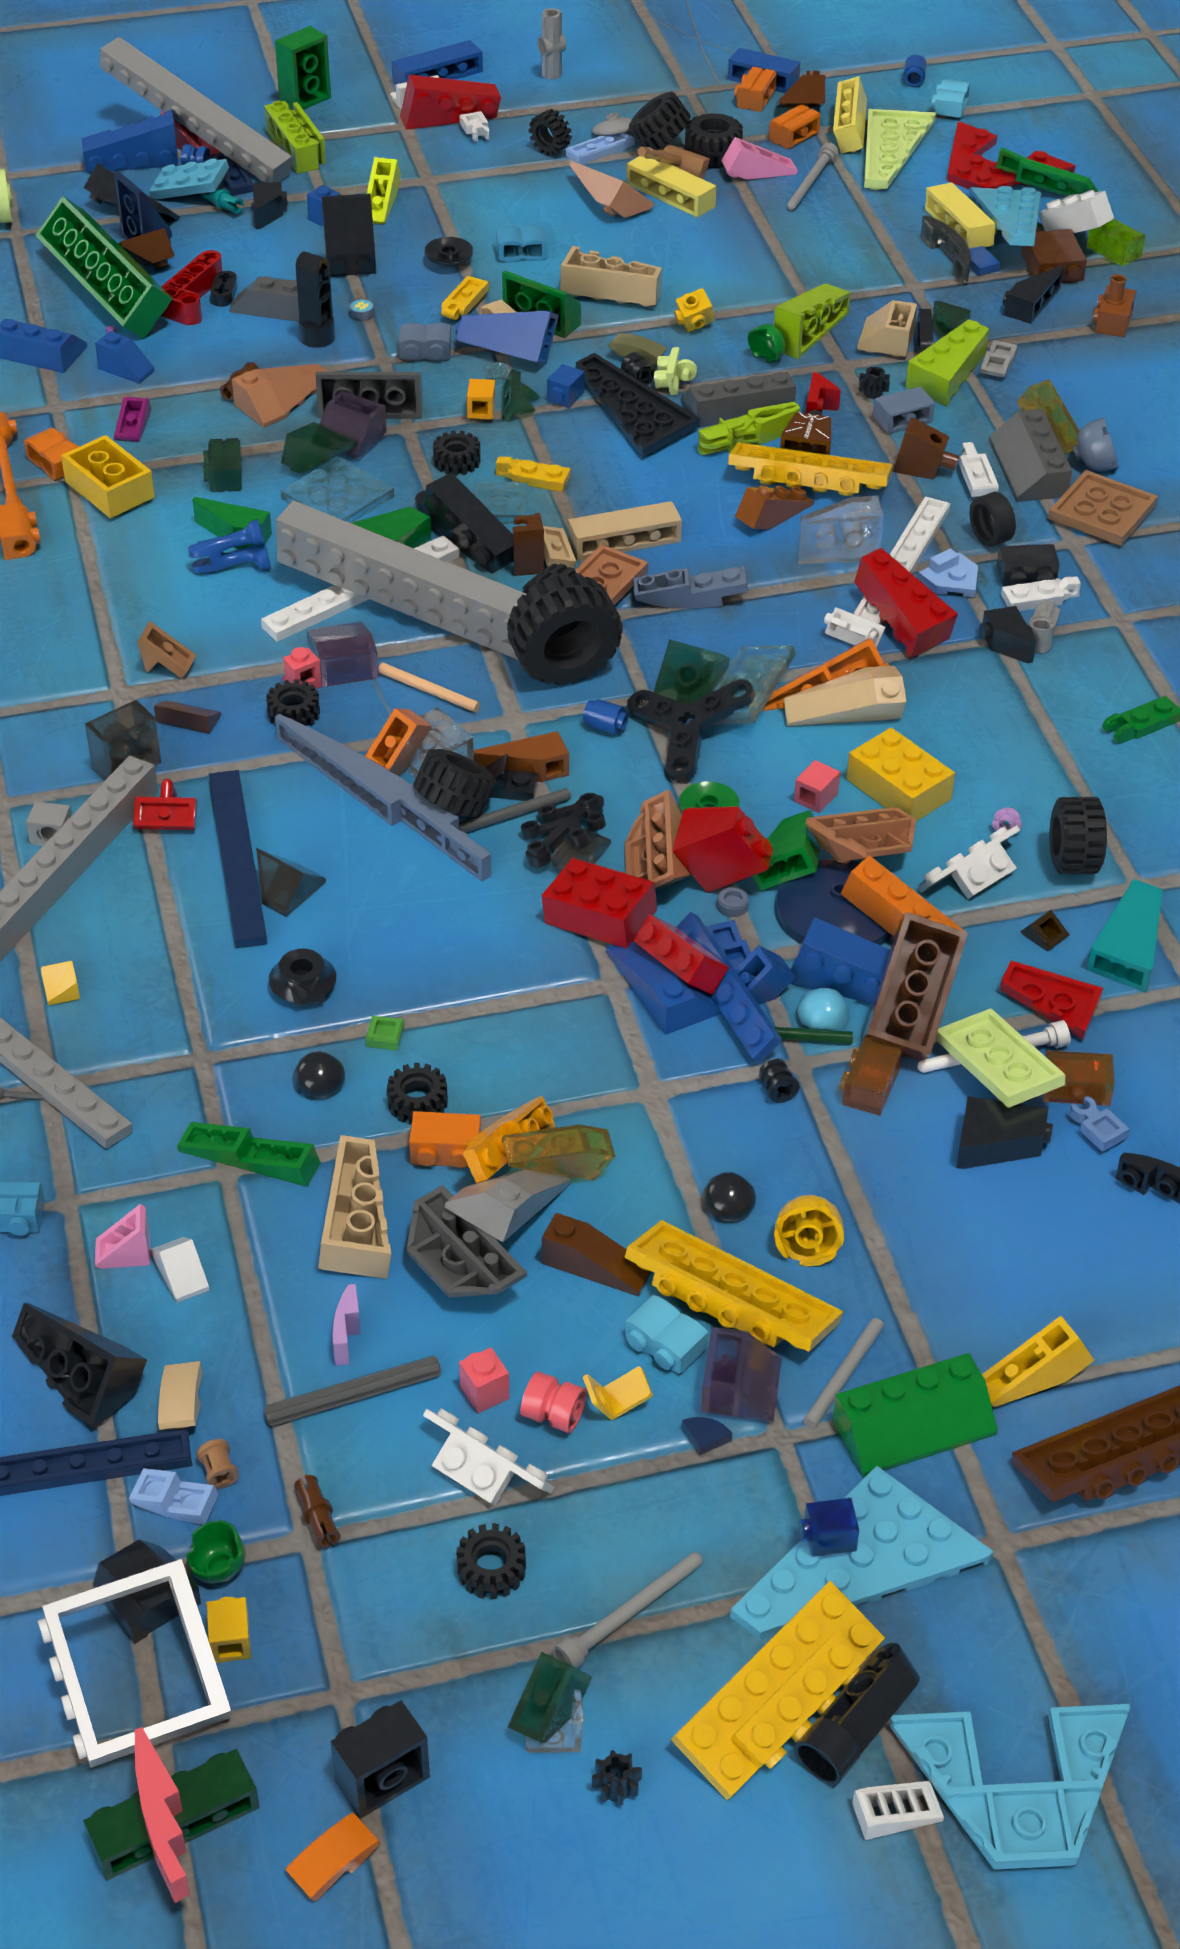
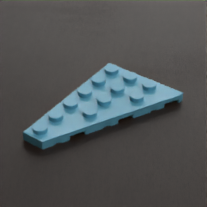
(898, 1548)

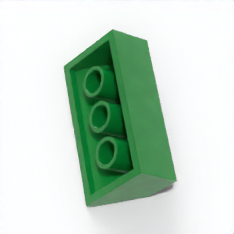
(915, 1414)

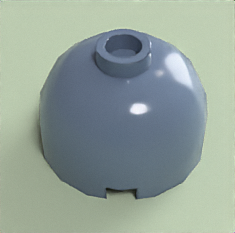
(1096, 447)

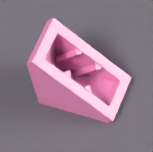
(125, 1242)

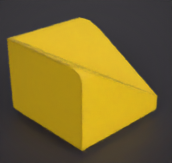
(60, 982)

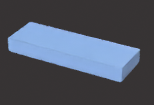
(599, 147)

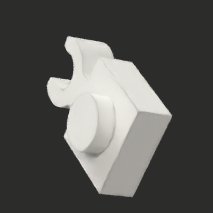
(475, 124)

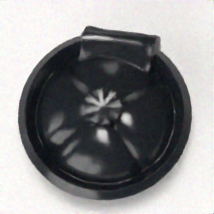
(302, 977)

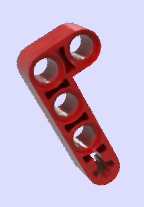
(189, 286)

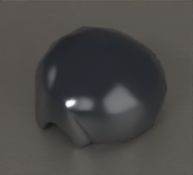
(319, 1075)
(728, 1197)

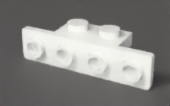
(980, 868)
(478, 1466)

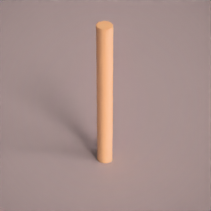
(429, 687)

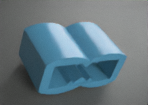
(521, 243)

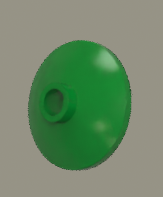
(708, 795)

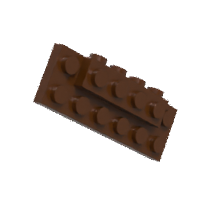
(1107, 1450)

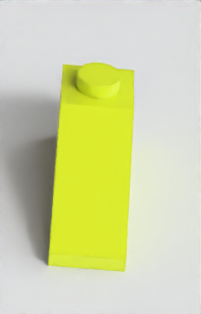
(383, 187)

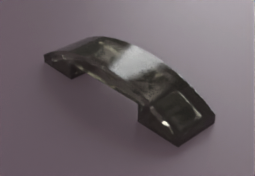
(940, 235)

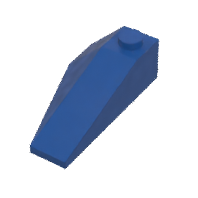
(663, 993)

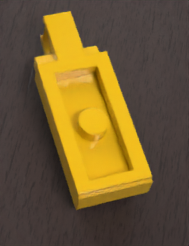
(535, 474)

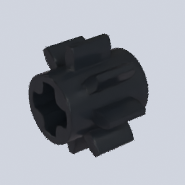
(874, 382)
(616, 1766)

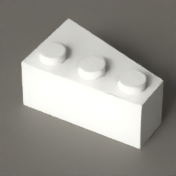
(1077, 212)

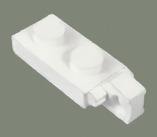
(977, 471)
(1030, 595)

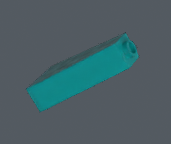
(1129, 938)

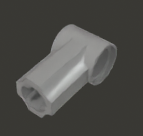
(1044, 625)

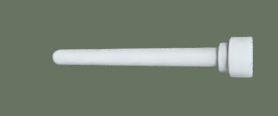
(1055, 1035)

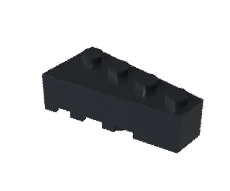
(467, 523)

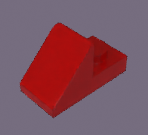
(822, 394)

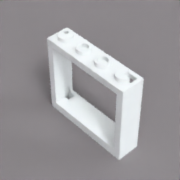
(64, 1670)

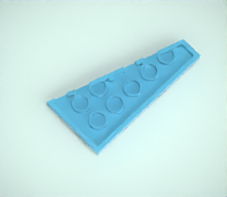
(1011, 210)

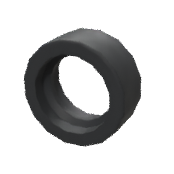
(1003, 516)

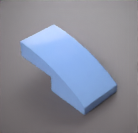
(170, 1497)

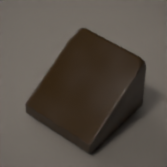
(1046, 931)

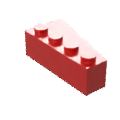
(904, 602)

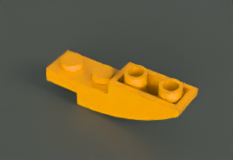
(486, 1151)

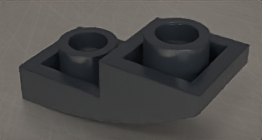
(1146, 1172)

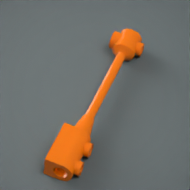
(17, 525)

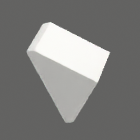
(180, 1268)

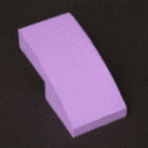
(345, 1323)

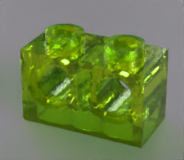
(1116, 242)

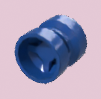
(192, 154)

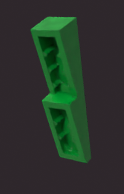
(238, 1148)

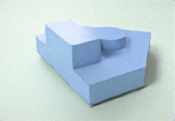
(950, 573)

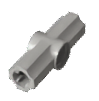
(551, 43)

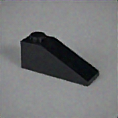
(1032, 295)

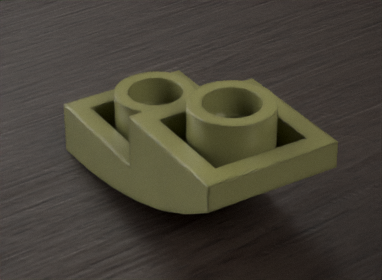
(628, 343)

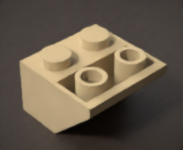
(889, 329)

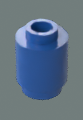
(915, 70)
(605, 716)

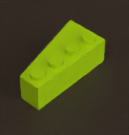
(810, 317)
(948, 362)

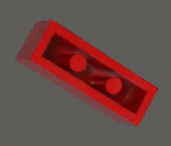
(681, 954)

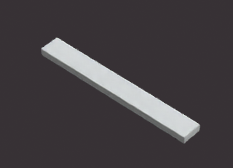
(911, 545)

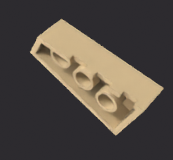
(355, 1220)

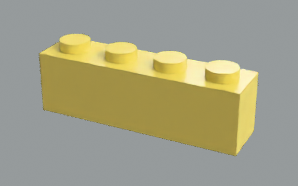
(850, 115)
(672, 185)
(956, 210)

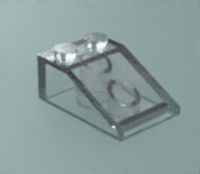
(841, 531)

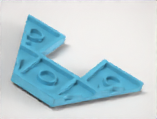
(1019, 1821)

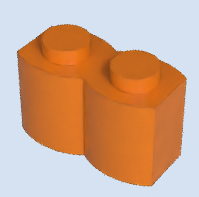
(46, 450)

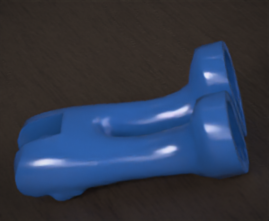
(220, 560)

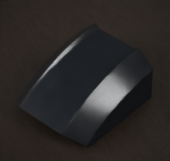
(147, 1608)

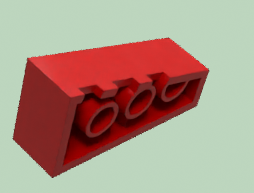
(442, 101)

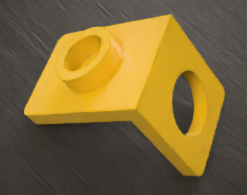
(620, 1394)

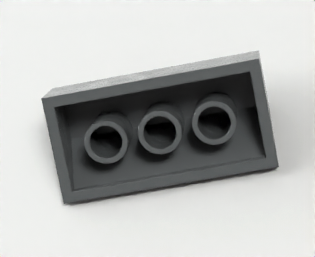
(397, 391)
(737, 397)
(1031, 457)

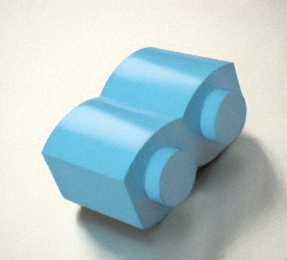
(951, 98)
(666, 1334)

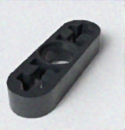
(924, 329)

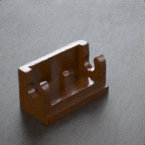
(528, 545)

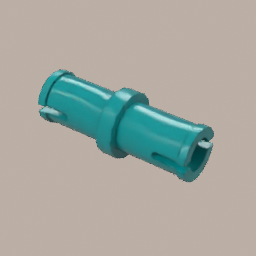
(224, 200)

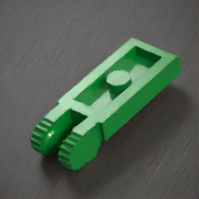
(1142, 719)

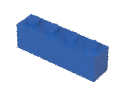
(445, 62)

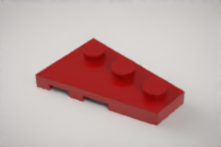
(1053, 995)

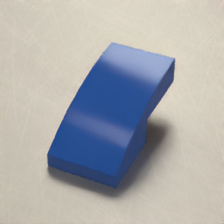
(730, 942)

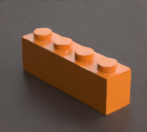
(887, 897)

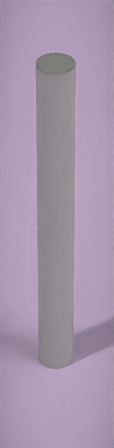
(843, 1373)

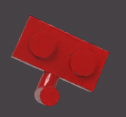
(166, 811)

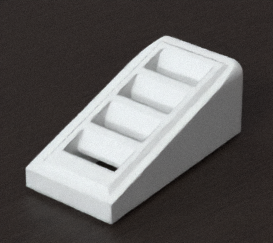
(877, 1826)

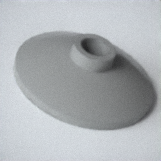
(612, 125)

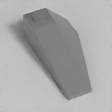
(506, 1201)

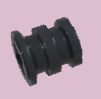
(778, 1080)

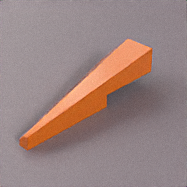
(855, 658)

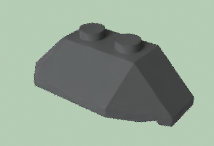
(268, 298)
(457, 1253)

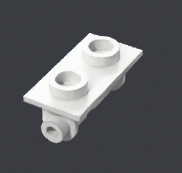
(852, 627)

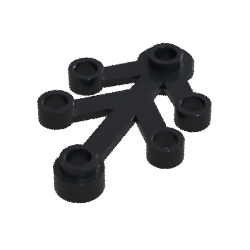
(587, 807)

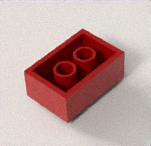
(599, 902)

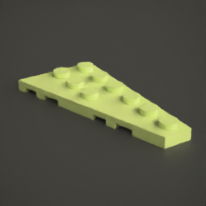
(890, 143)

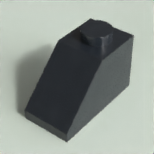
(268, 202)
(1008, 633)

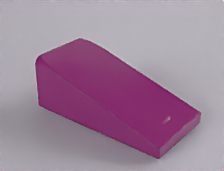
(132, 419)

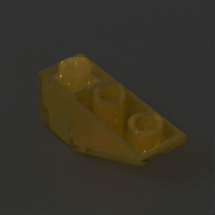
(565, 1151)

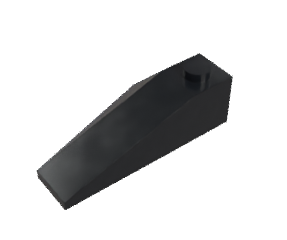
(103, 188)
(83, 1366)

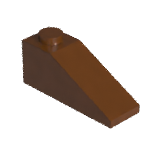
(590, 1254)

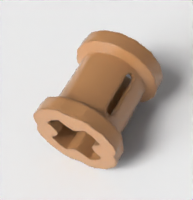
(217, 1463)

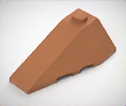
(611, 192)

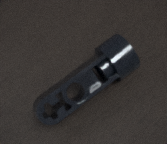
(314, 300)
(857, 1714)

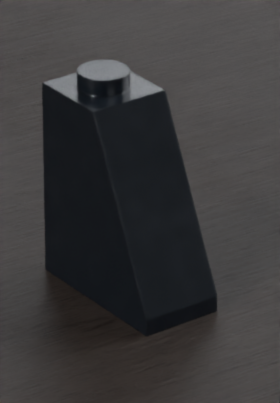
(1001, 1133)

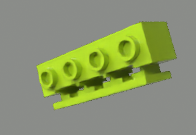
(295, 135)

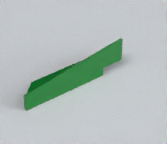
(1043, 175)

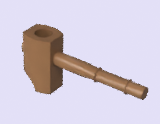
(678, 157)

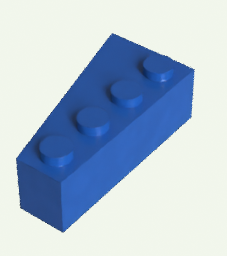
(133, 146)
(839, 962)

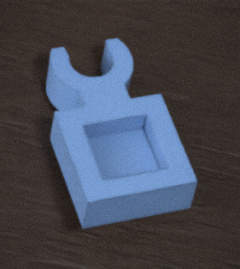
(1099, 1127)

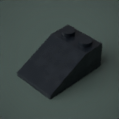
(349, 234)

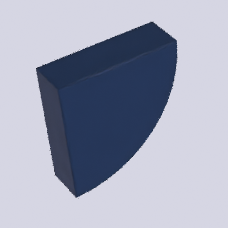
(706, 1433)

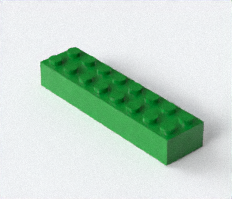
(103, 267)

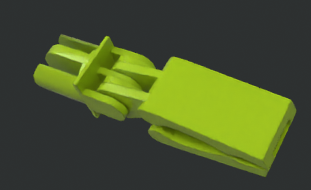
(756, 427)

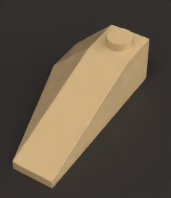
(855, 697)

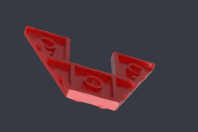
(970, 169)

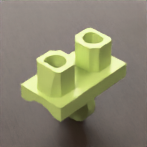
(672, 371)

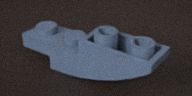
(681, 590)

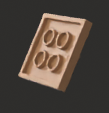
(1103, 507)

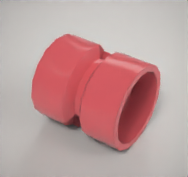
(554, 1402)

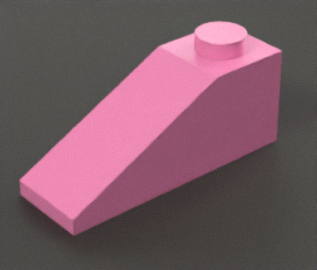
(755, 162)

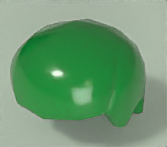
(766, 342)
(216, 1552)

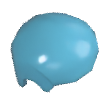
(823, 1010)

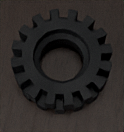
(558, 128)
(456, 452)
(301, 695)
(416, 1079)
(495, 1579)

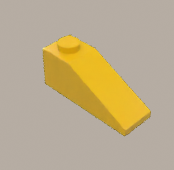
(1038, 1364)

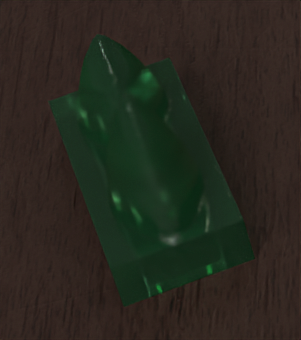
(515, 396)

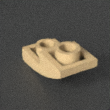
(179, 1396)

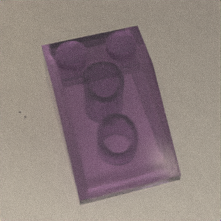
(344, 653)

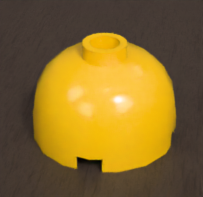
(809, 1230)

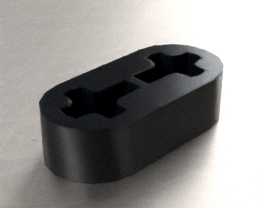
(223, 288)

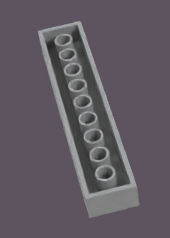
(396, 576)

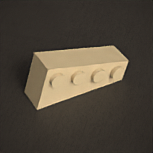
(610, 278)

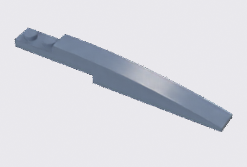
(385, 794)

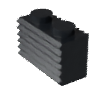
(1027, 564)

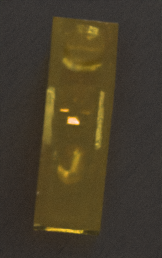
(1045, 397)

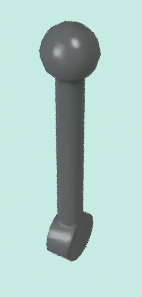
(24, 1095)

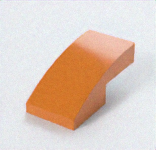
(331, 1854)

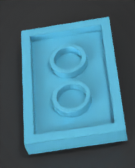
(189, 179)

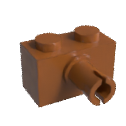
(1114, 308)

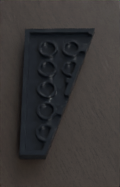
(638, 410)

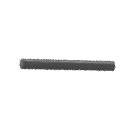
(514, 810)

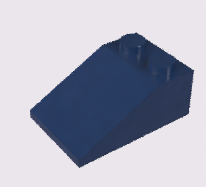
(136, 210)

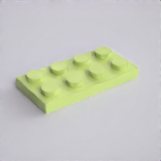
(1000, 1057)

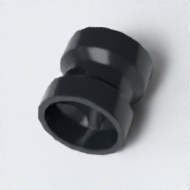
(638, 367)

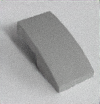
(999, 359)

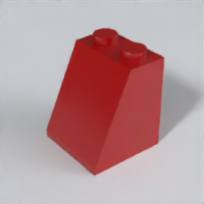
(720, 846)

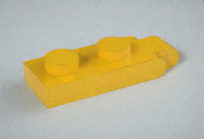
(464, 297)

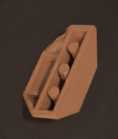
(864, 833)
(652, 841)

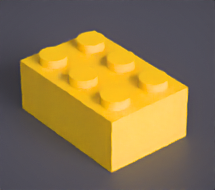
(108, 476)
(900, 774)

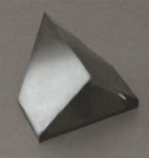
(285, 883)

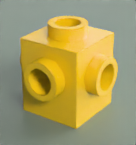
(694, 310)

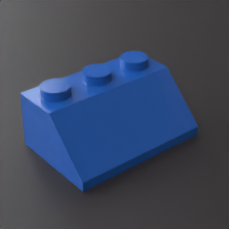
(39, 346)

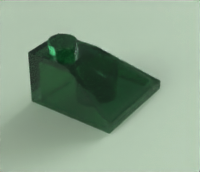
(313, 446)
(689, 672)

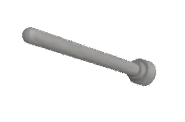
(826, 155)
(575, 1649)

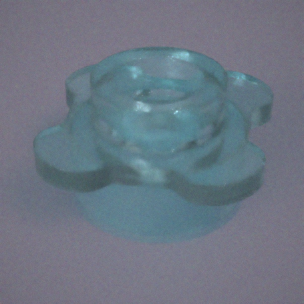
(498, 372)

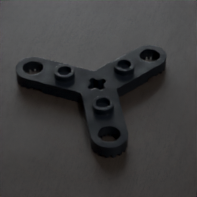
(672, 715)

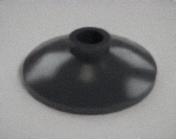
(448, 251)

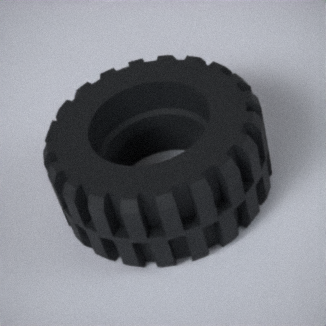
(549, 608)

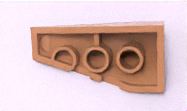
(272, 392)

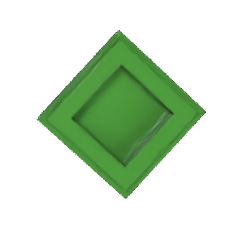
(385, 1033)

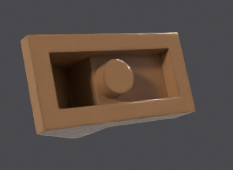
(160, 647)

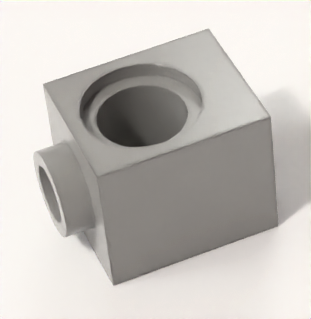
(45, 821)

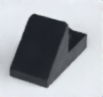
(512, 784)

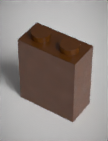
(1054, 250)

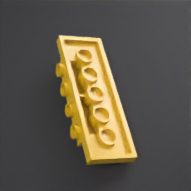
(809, 469)
(731, 1289)
(778, 1691)

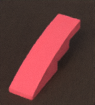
(159, 1804)

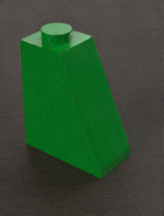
(402, 525)
(793, 852)

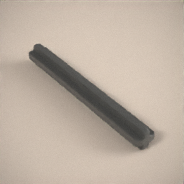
(352, 1390)

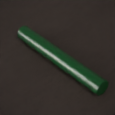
(815, 1035)

